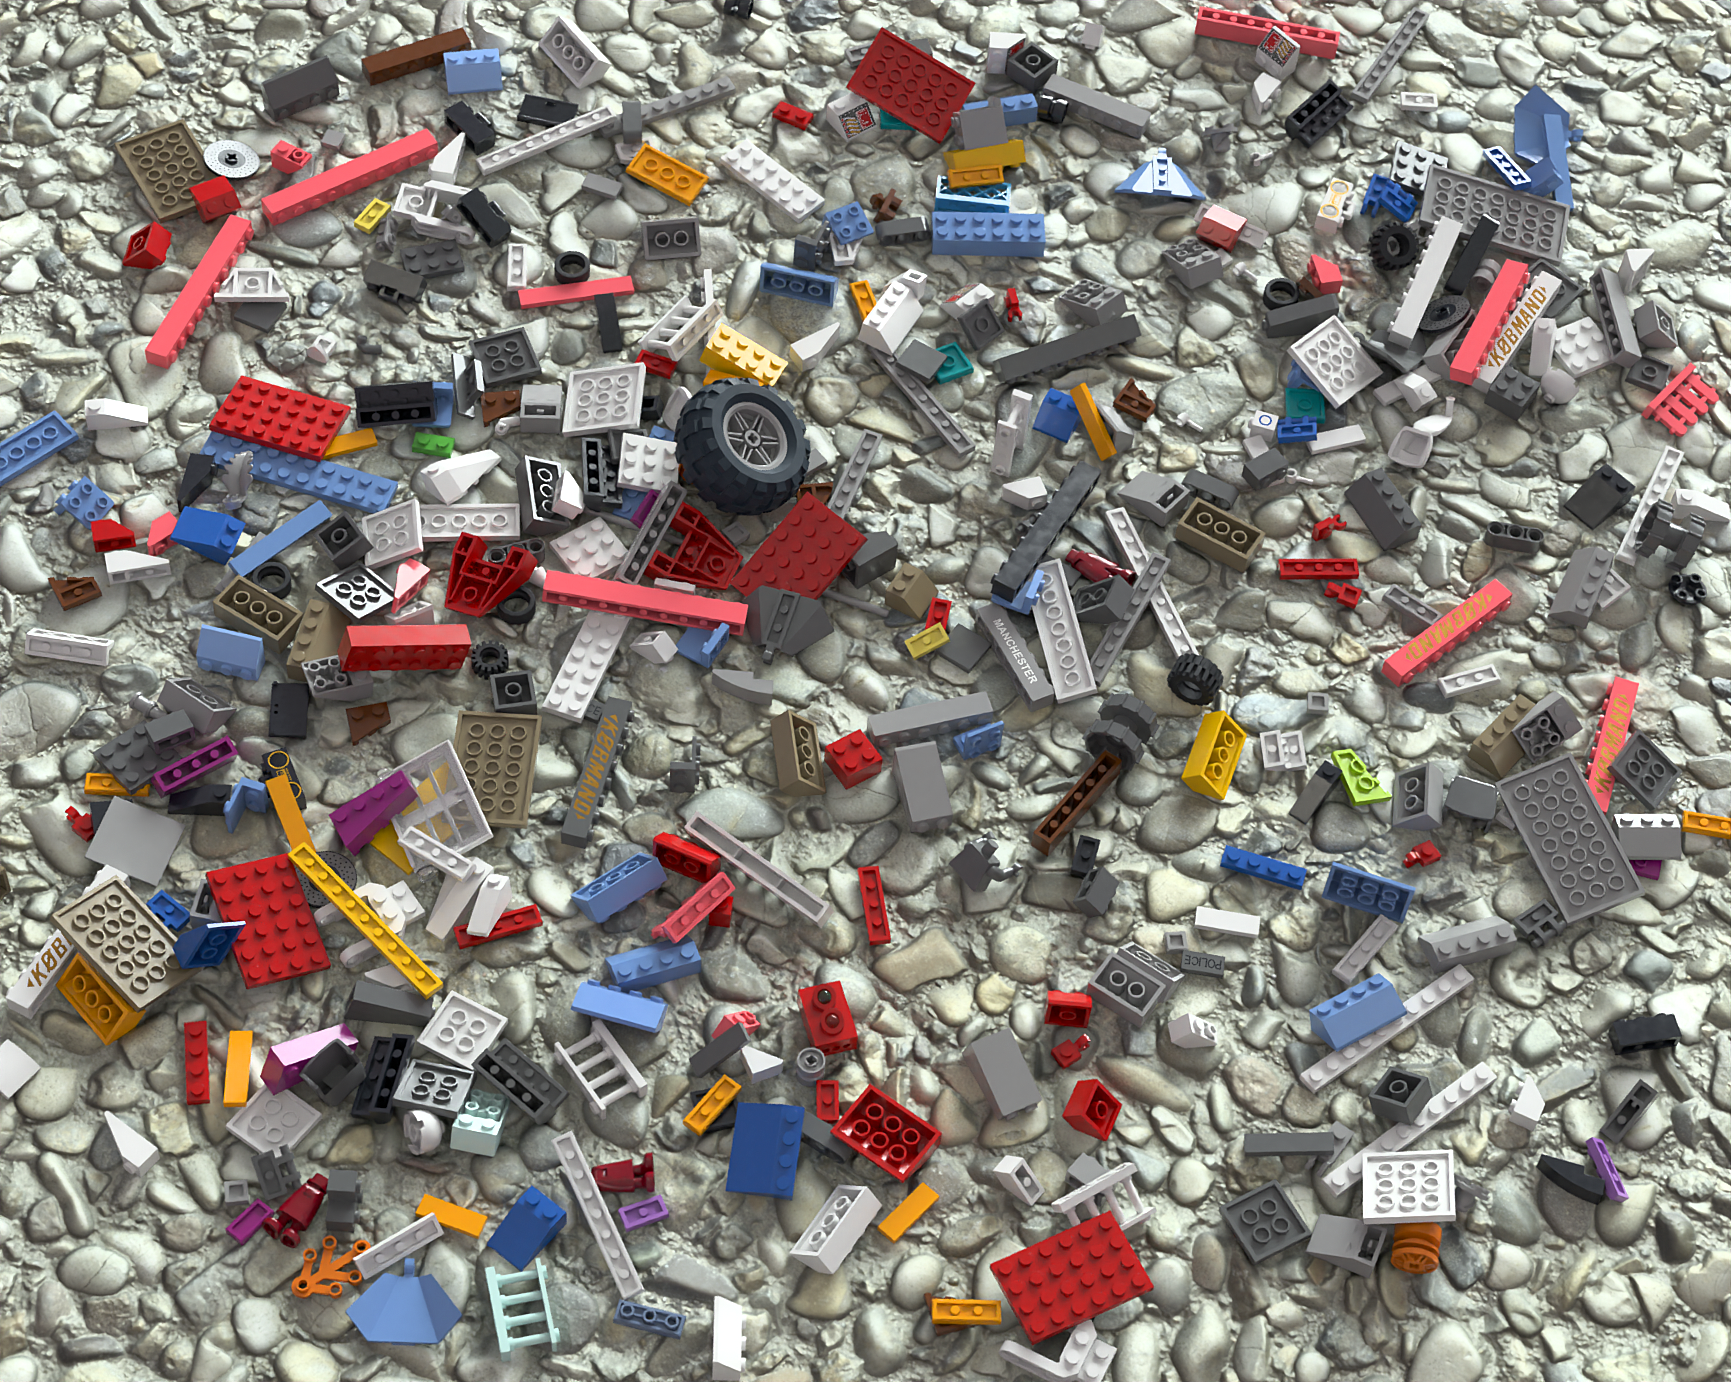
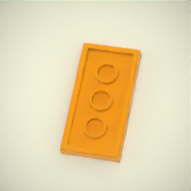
(667, 174)

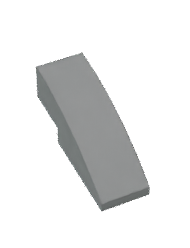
(743, 685)

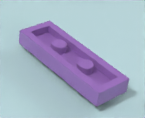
(1606, 1170)

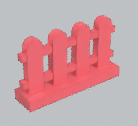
(1672, 403)
(694, 908)

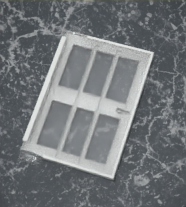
(443, 808)

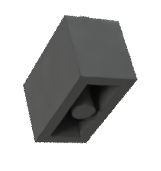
(1265, 469)
(169, 731)
(1096, 892)

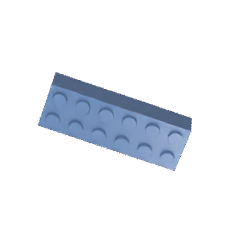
(987, 234)

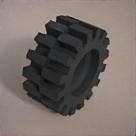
(489, 650)

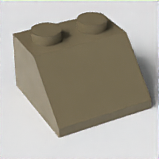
(910, 592)

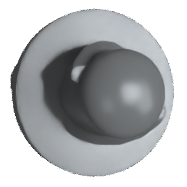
(1220, 136)
(1466, 1193)

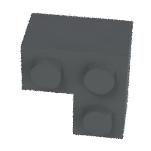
(343, 1194)

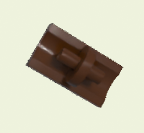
(882, 204)

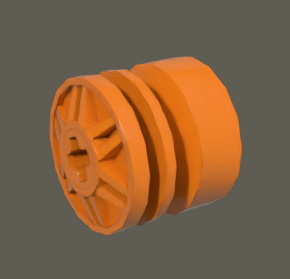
(1416, 1247)

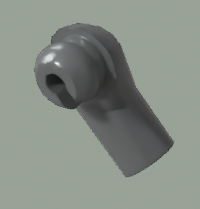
(366, 348)

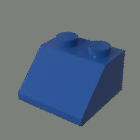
(1057, 416)

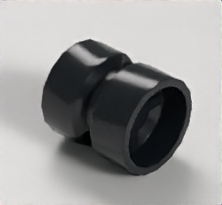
(741, 8)
(1052, 109)

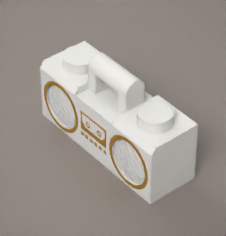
(1331, 211)

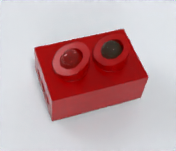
(827, 1018)

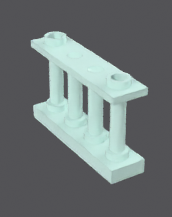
(504, 1323)

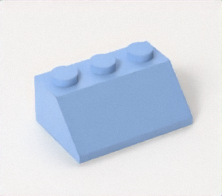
(473, 71)
(230, 652)

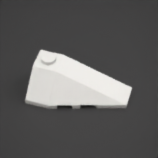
(452, 477)
(456, 900)

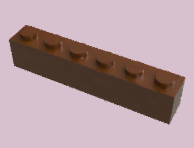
(413, 56)
(1076, 803)

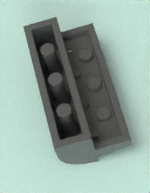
(521, 1081)

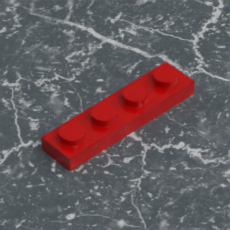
(1317, 569)
(873, 905)
(508, 924)
(197, 1062)

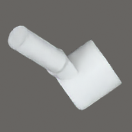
(1258, 158)
(1242, 268)
(1184, 419)
(1292, 477)

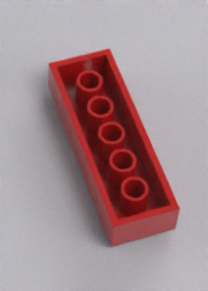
(404, 647)

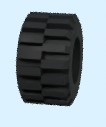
(1406, 241)
(1195, 679)

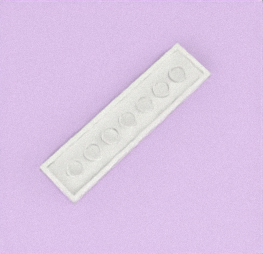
(1062, 636)
(586, 665)

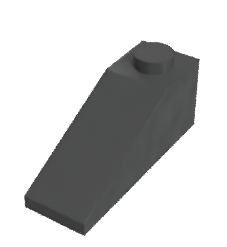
(1629, 1111)

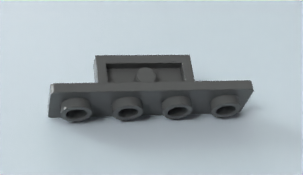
(467, 384)

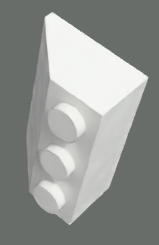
(728, 1340)

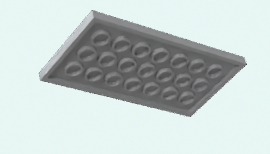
(1527, 221)
(1569, 839)

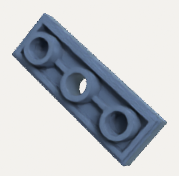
(663, 1322)

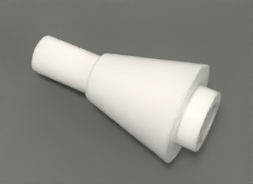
(538, 577)

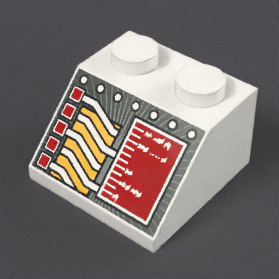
(1001, 48)
(1278, 54)
(850, 116)
(966, 299)

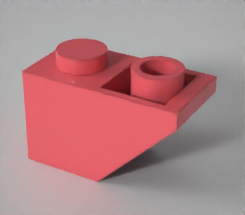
(288, 157)
(1324, 275)
(160, 534)
(730, 1020)

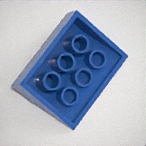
(765, 1150)

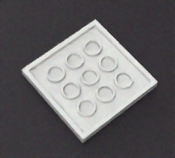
(1334, 361)
(604, 399)
(1408, 1187)

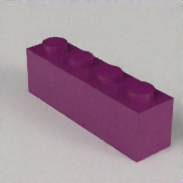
(194, 767)

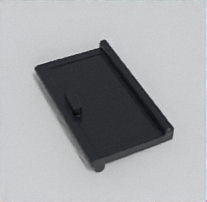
(544, 113)
(291, 715)

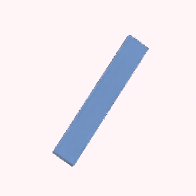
(1557, 152)
(280, 539)

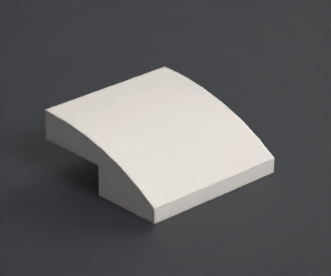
(1283, 751)
(15, 1068)

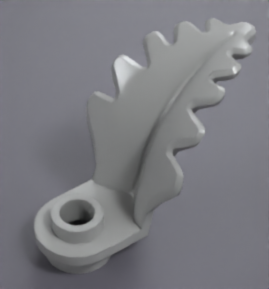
(237, 479)

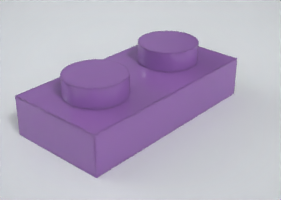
(643, 1213)

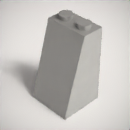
(922, 787)
(1002, 1074)

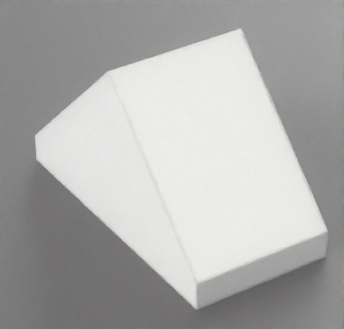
(760, 1064)

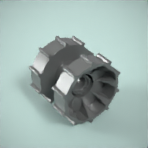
(1679, 539)
(1122, 729)

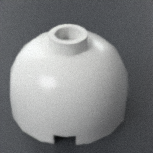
(1558, 386)
(424, 1130)

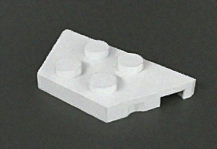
(252, 286)

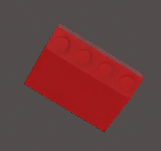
(887, 1134)

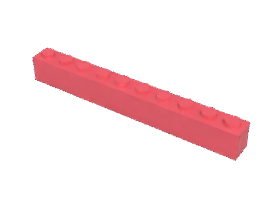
(349, 177)
(199, 292)
(643, 602)

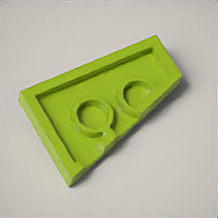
(1358, 783)

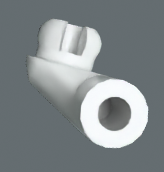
(505, 423)

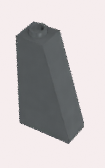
(1300, 317)
(388, 1005)

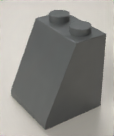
(872, 560)

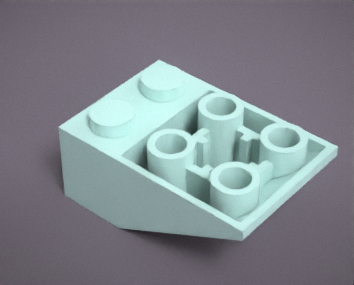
(480, 1123)

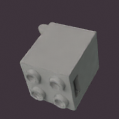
(980, 126)

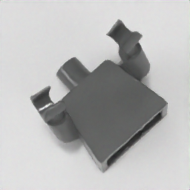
(979, 865)

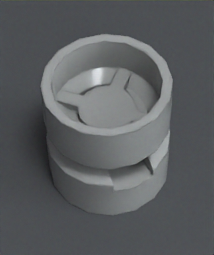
(1484, 275)
(810, 1066)

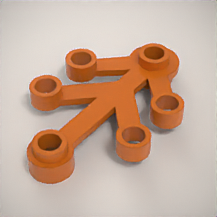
(327, 1270)

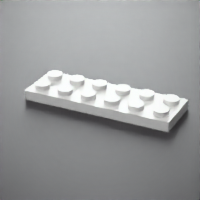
(772, 181)
(487, 521)

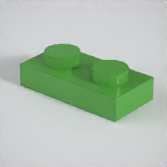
(433, 444)

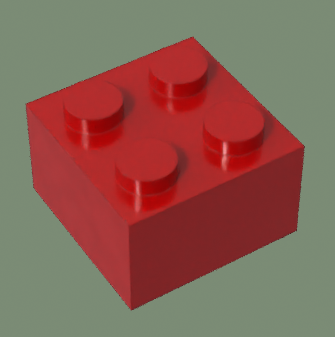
(853, 759)

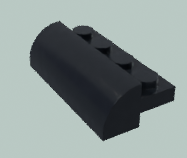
(1317, 114)
(395, 403)
(599, 476)
(384, 1073)

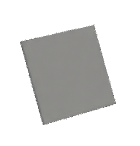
(135, 841)

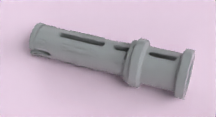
(147, 707)

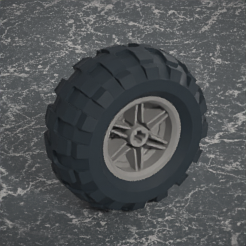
(742, 446)

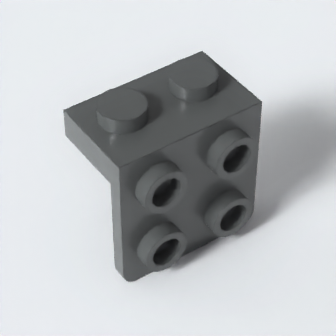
(808, 251)
(686, 774)

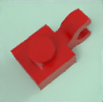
(1012, 303)
(1324, 528)
(1346, 595)
(81, 824)
(1423, 853)
(1068, 1052)

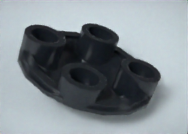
(1687, 588)

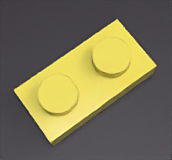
(370, 217)
(927, 641)

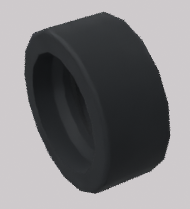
(571, 257)
(1280, 284)
(277, 569)
(520, 617)

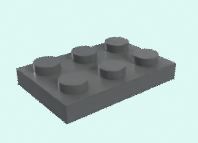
(433, 259)

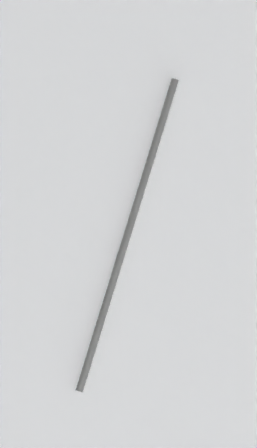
(677, 541)

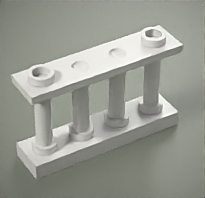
(688, 335)
(1011, 433)
(611, 1050)
(1105, 1185)

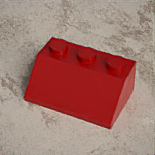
(686, 857)

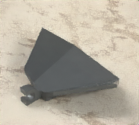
(1394, 354)
(784, 621)

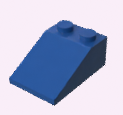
(208, 533)
(206, 944)
(527, 1228)

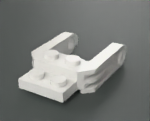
(420, 205)
(393, 905)
(1081, 1360)

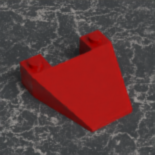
(703, 556)
(480, 585)

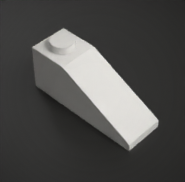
(448, 161)
(1542, 346)
(811, 349)
(114, 414)
(1705, 506)
(133, 566)
(490, 904)
(134, 1150)

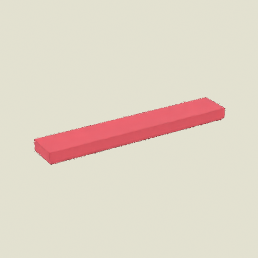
(574, 292)

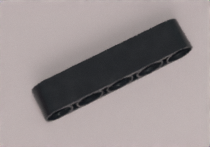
(1471, 255)

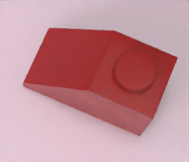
(111, 535)

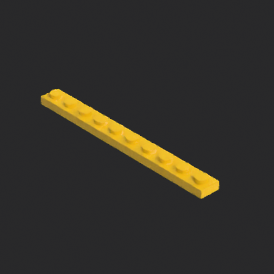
(365, 920)

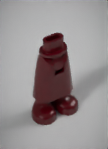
(1097, 568)
(620, 1176)
(298, 1208)

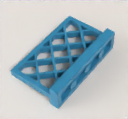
(972, 203)

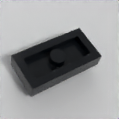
(1085, 855)

